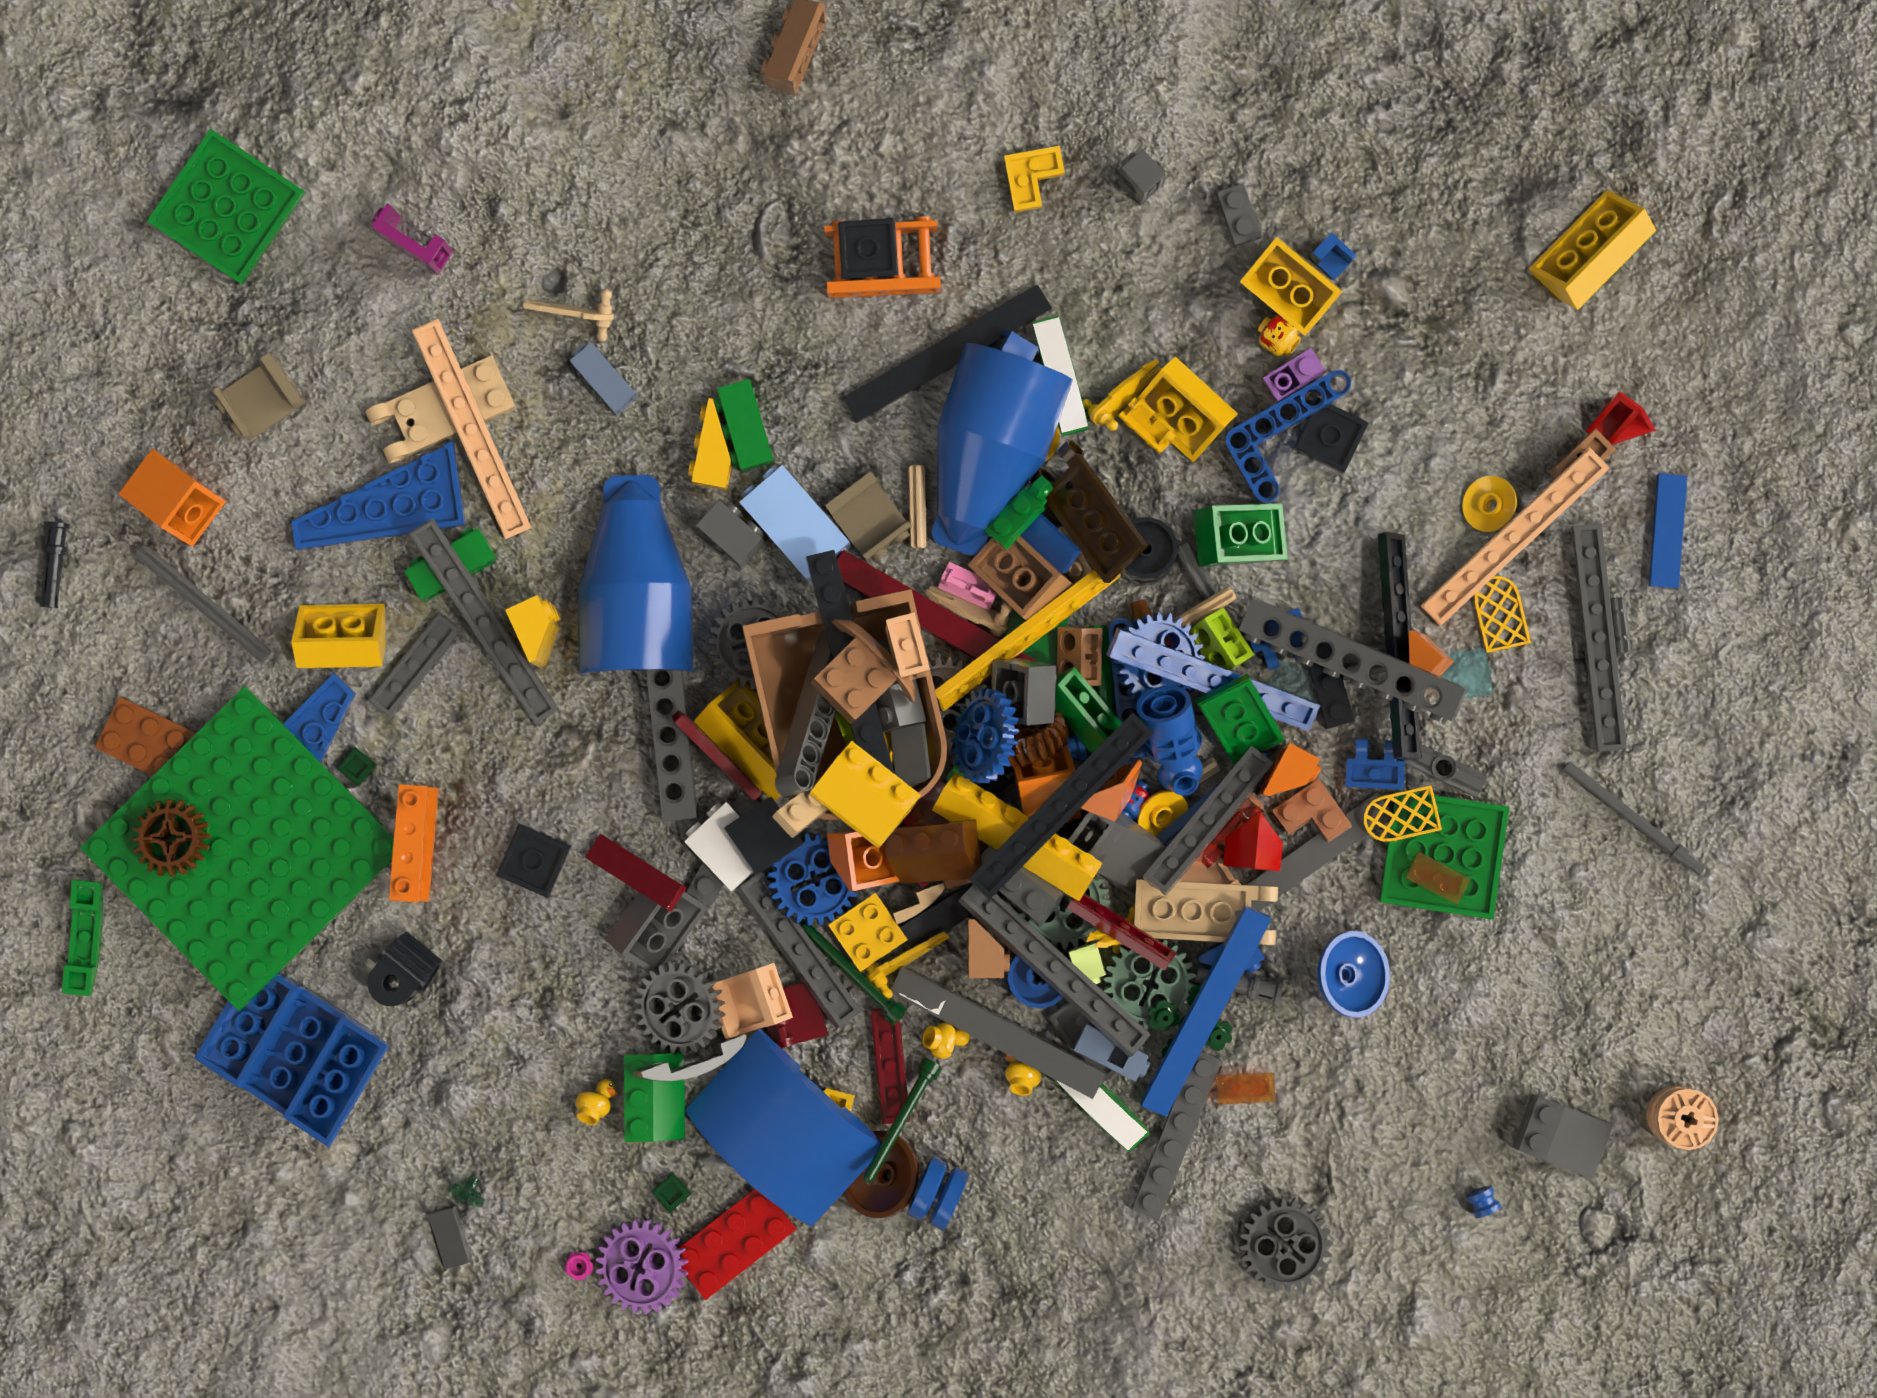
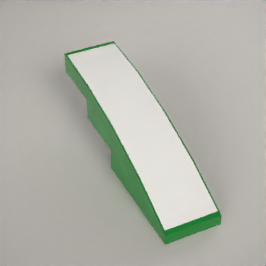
(1056, 355)
(1111, 1115)

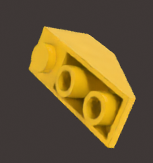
(713, 458)

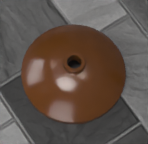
(885, 1196)

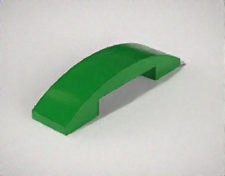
(85, 937)

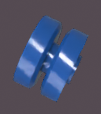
(1026, 989)
(937, 1193)

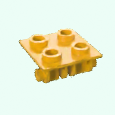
(867, 932)

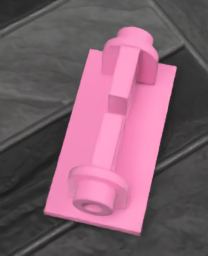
(967, 586)

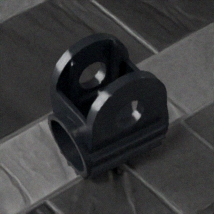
(410, 963)

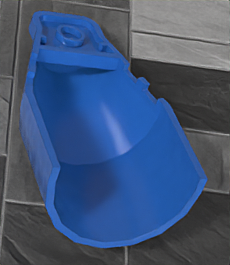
(991, 440)
(634, 586)

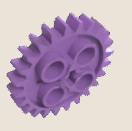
(619, 1254)

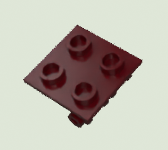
(807, 1018)

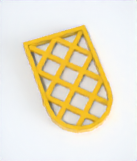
(1479, 612)
(1394, 816)

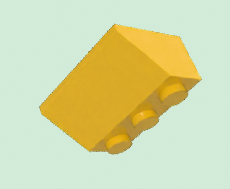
(1291, 286)
(1187, 407)
(535, 627)
(339, 636)
(865, 794)

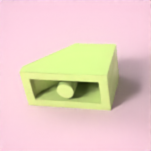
(1088, 961)

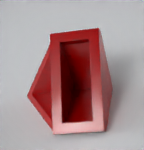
(1621, 420)
(1254, 846)

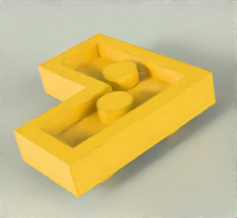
(1026, 169)

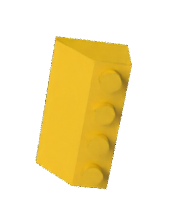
(1593, 248)
(739, 730)

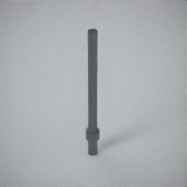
(1677, 852)

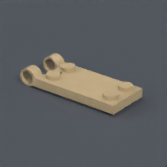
(431, 415)
(1197, 910)

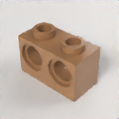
(1595, 441)
(1080, 649)

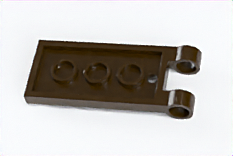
(1092, 515)

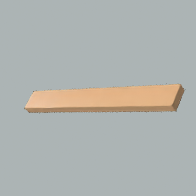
(471, 428)
(1515, 536)

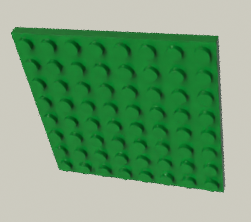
(281, 853)

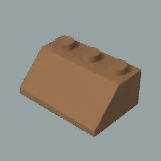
(794, 45)
(985, 954)

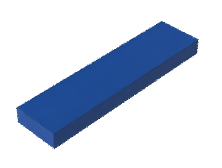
(1667, 531)

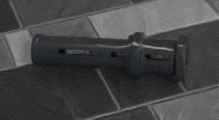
(54, 550)

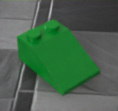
(1240, 534)

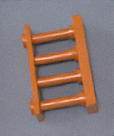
(895, 285)
(413, 843)

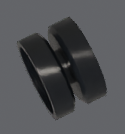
(1155, 566)

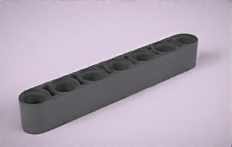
(808, 730)

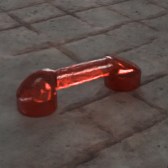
(1212, 851)

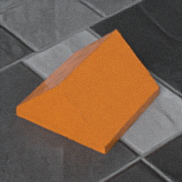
(1427, 655)
(1115, 793)

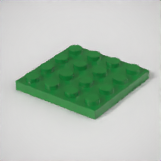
(226, 206)
(1468, 844)

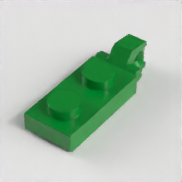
(1019, 513)

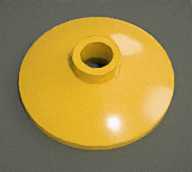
(1478, 501)
(1161, 811)

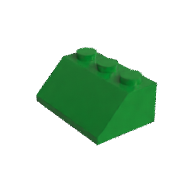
(653, 1107)

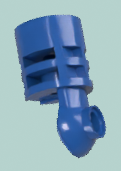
(1175, 737)

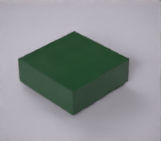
(357, 766)
(671, 1192)

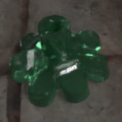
(467, 1192)

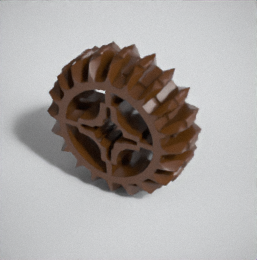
(1039, 741)
(169, 825)

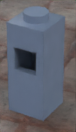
(603, 378)
(1101, 1049)

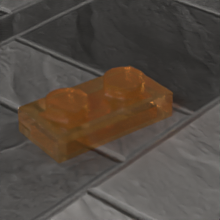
(1437, 878)
(1245, 1088)

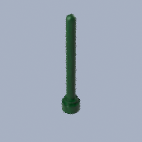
(891, 1009)
(927, 1072)

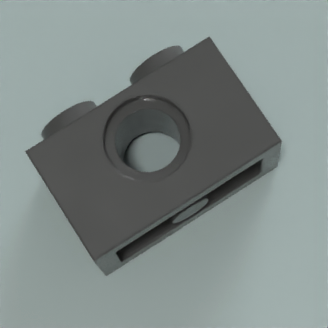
(1140, 176)

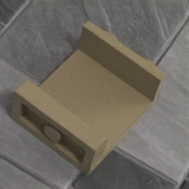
(259, 398)
(869, 518)

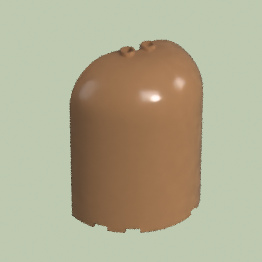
(780, 661)

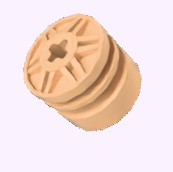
(1665, 1115)

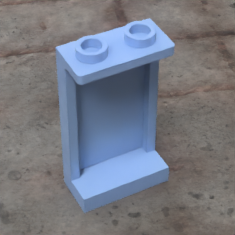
(792, 518)

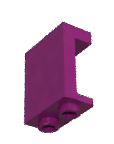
(432, 257)

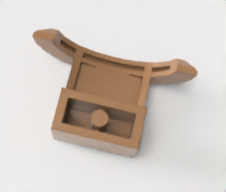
(859, 674)

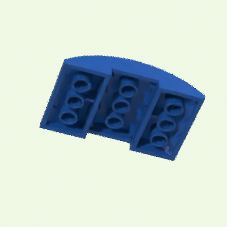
(295, 1055)
(782, 1130)

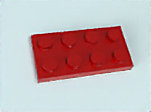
(734, 1242)

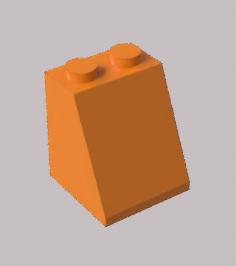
(172, 497)
(1041, 780)

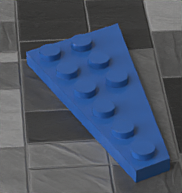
(389, 504)
(321, 715)

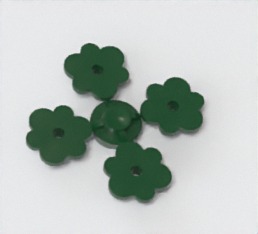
(1172, 1018)

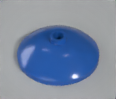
(1364, 974)

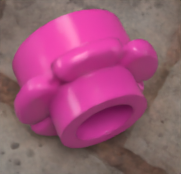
(578, 1273)

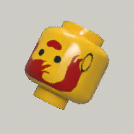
(1278, 336)

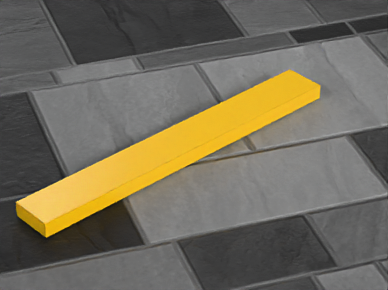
(1020, 638)

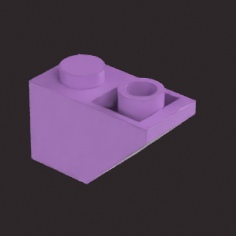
(1294, 375)

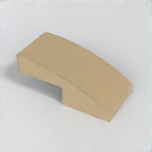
(925, 898)

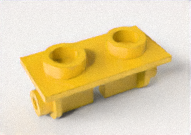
(1156, 434)

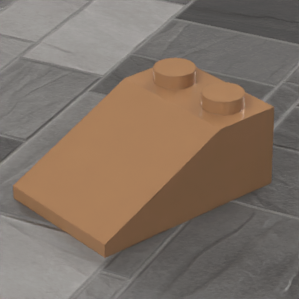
(1020, 576)

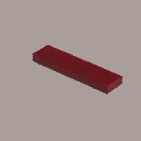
(716, 754)
(635, 872)
(1122, 931)
(889, 1066)

